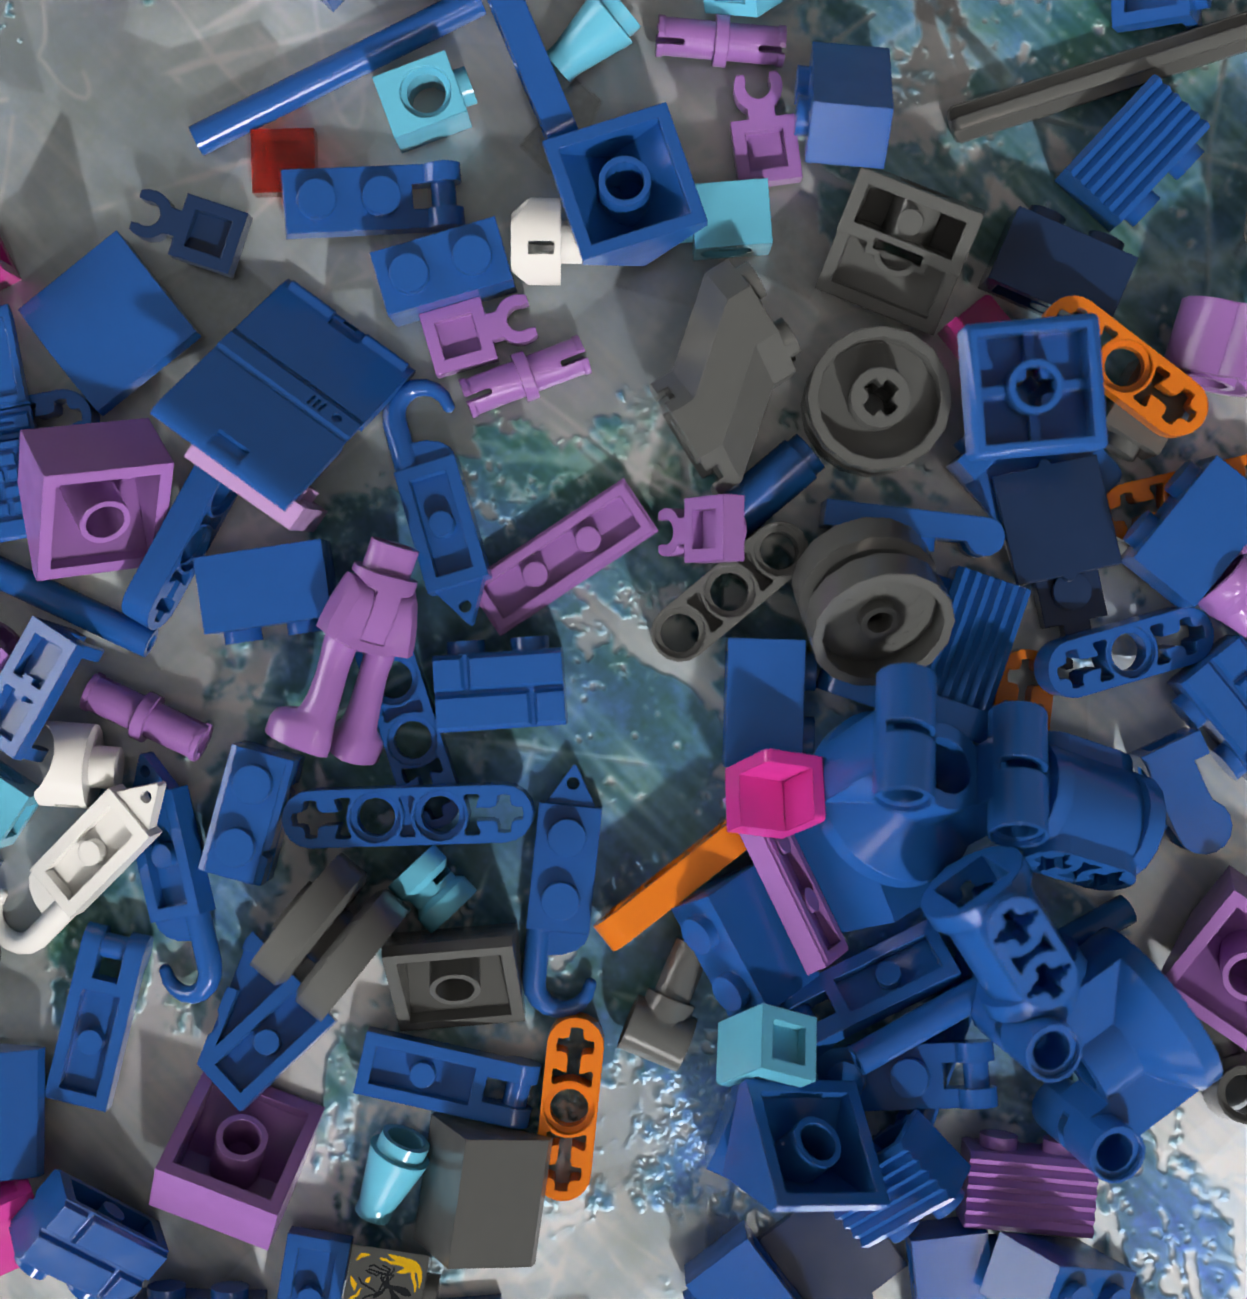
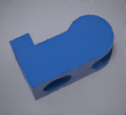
(1191, 815)

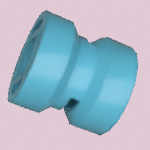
(432, 888)

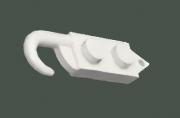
(86, 861)

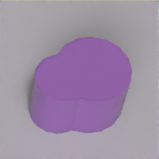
(1211, 344)

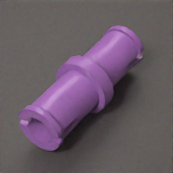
(720, 41)
(525, 376)
(146, 716)

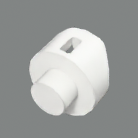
(541, 262)
(79, 766)

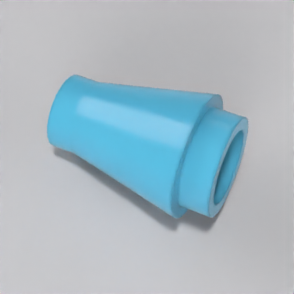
(592, 36)
(392, 1168)

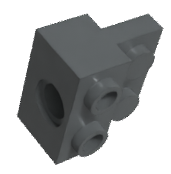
(909, 217)

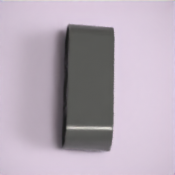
(759, 583)

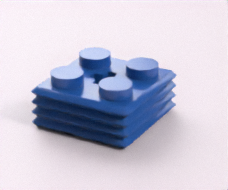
(1058, 352)

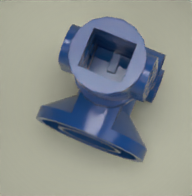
(919, 792)
(1073, 1010)

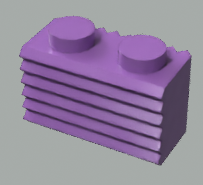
(1026, 1187)

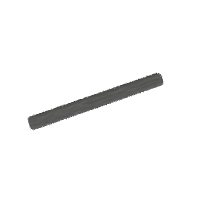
(1098, 79)

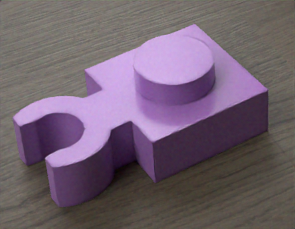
(764, 142)
(465, 336)
(707, 529)

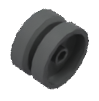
(899, 372)
(871, 599)
(329, 935)

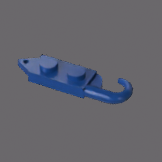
(437, 505)
(175, 888)
(561, 891)

